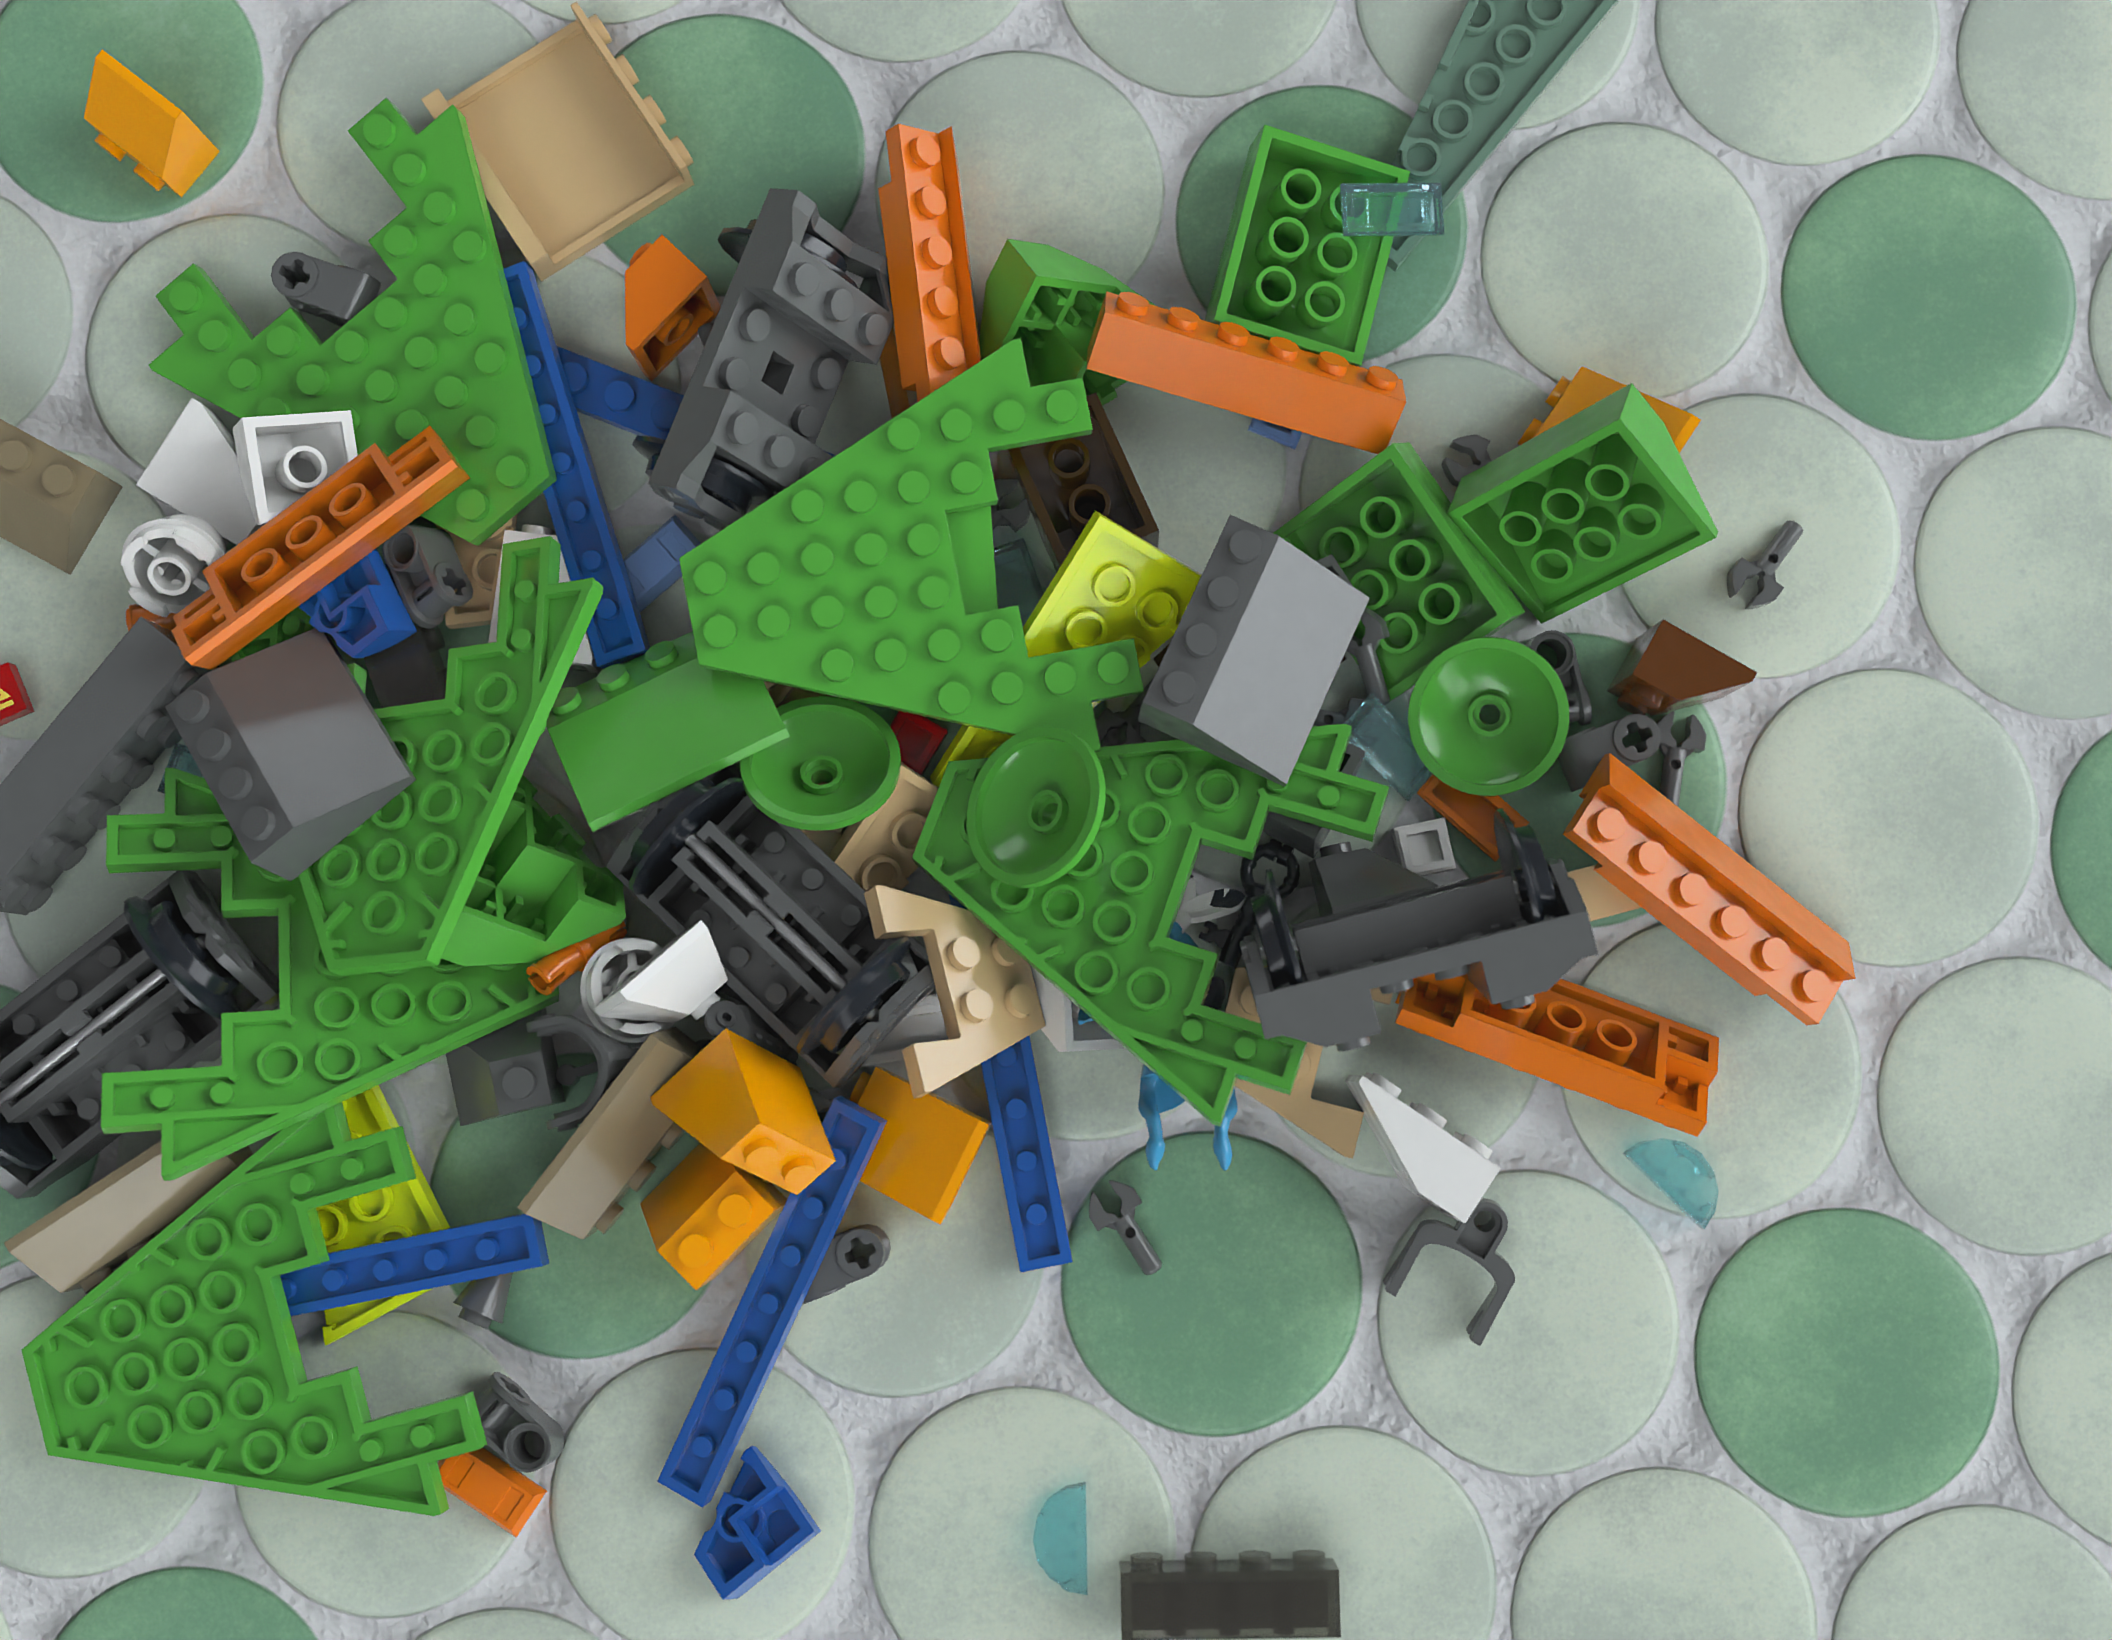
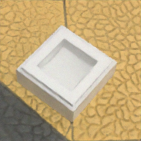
(1424, 847)

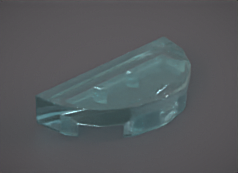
(1680, 1175)
(1062, 1538)

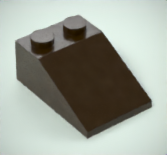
(1074, 479)

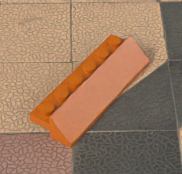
(928, 259)
(313, 545)
(1708, 893)
(1578, 1043)

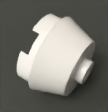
(167, 561)
(606, 972)

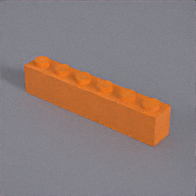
(1245, 372)

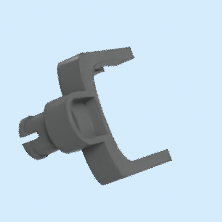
(1474, 1241)

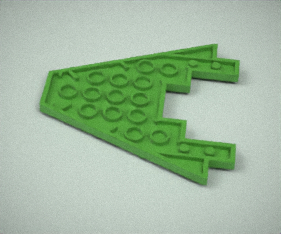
(420, 355)
(857, 581)
(406, 872)
(1110, 917)
(330, 1029)
(195, 1358)

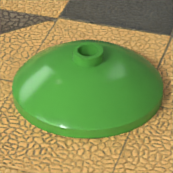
(827, 743)
(1479, 754)
(1017, 801)

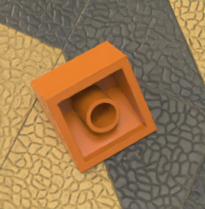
(664, 305)

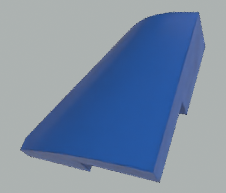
(361, 609)
(754, 1528)

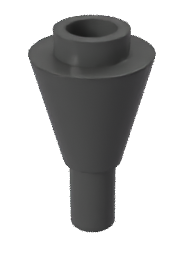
(485, 1300)

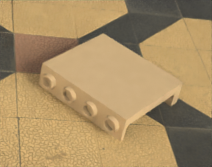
(568, 145)

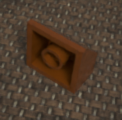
(1674, 671)

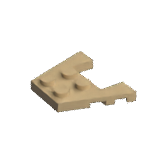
(978, 979)
(1327, 1122)

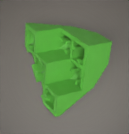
(1053, 308)
(533, 891)

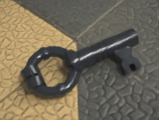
(1229, 940)

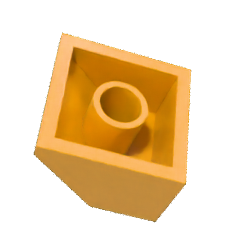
(145, 127)

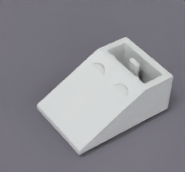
(1428, 1161)

